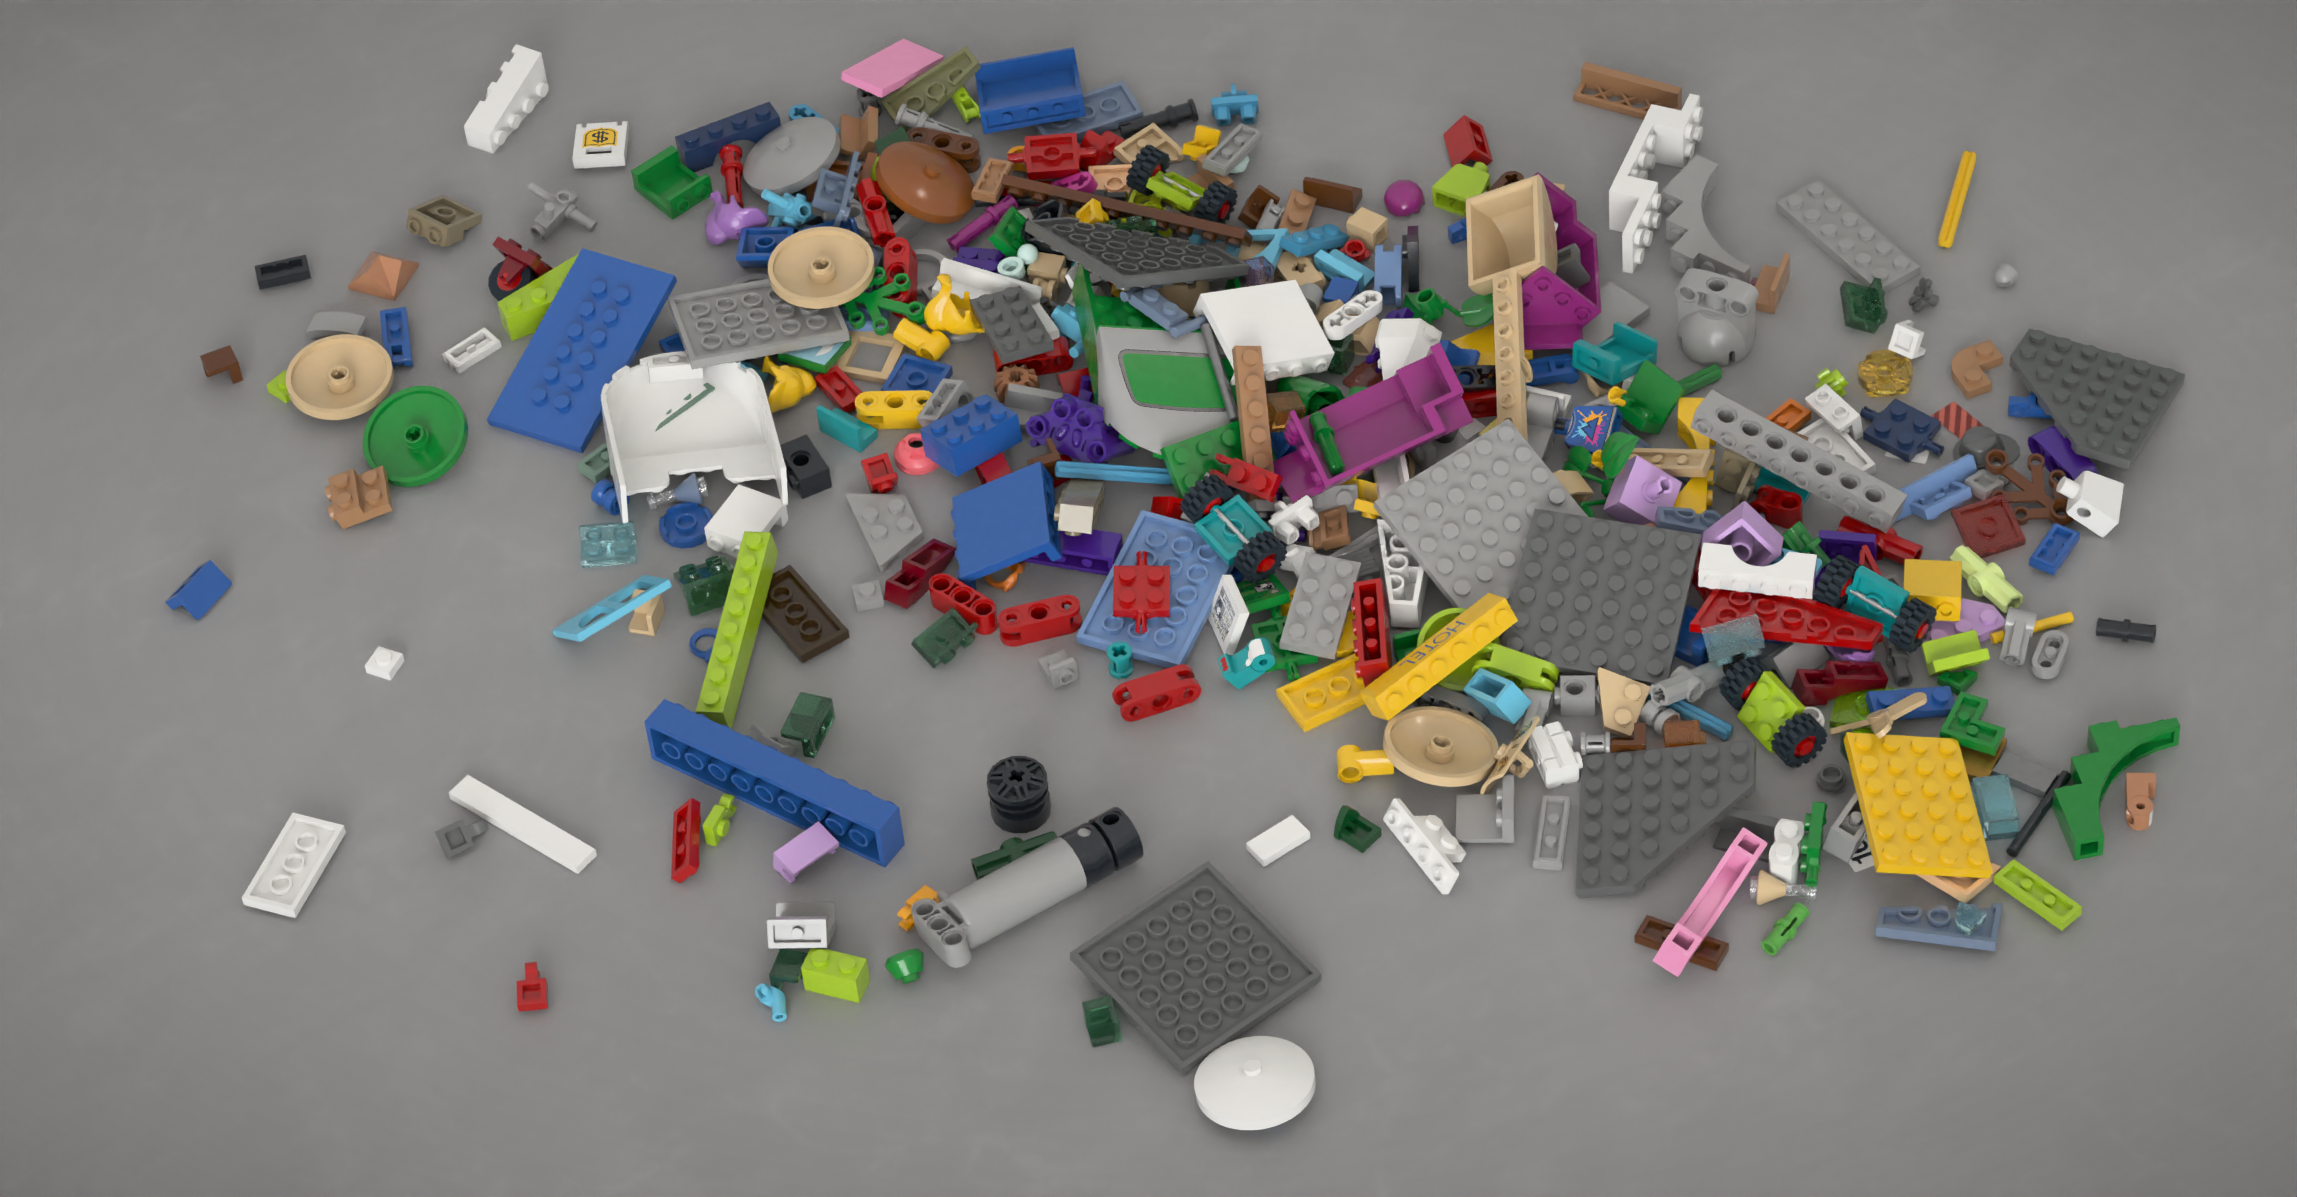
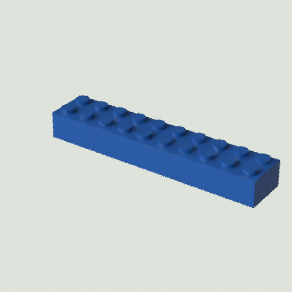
(774, 781)

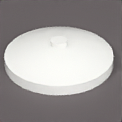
(1254, 1083)

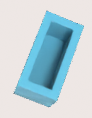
(1498, 695)

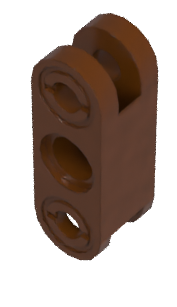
(952, 145)

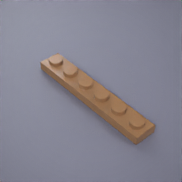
(1252, 408)

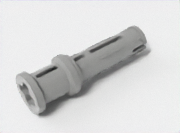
(913, 119)

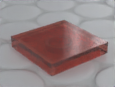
(1988, 526)

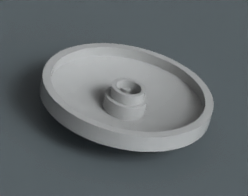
(792, 156)

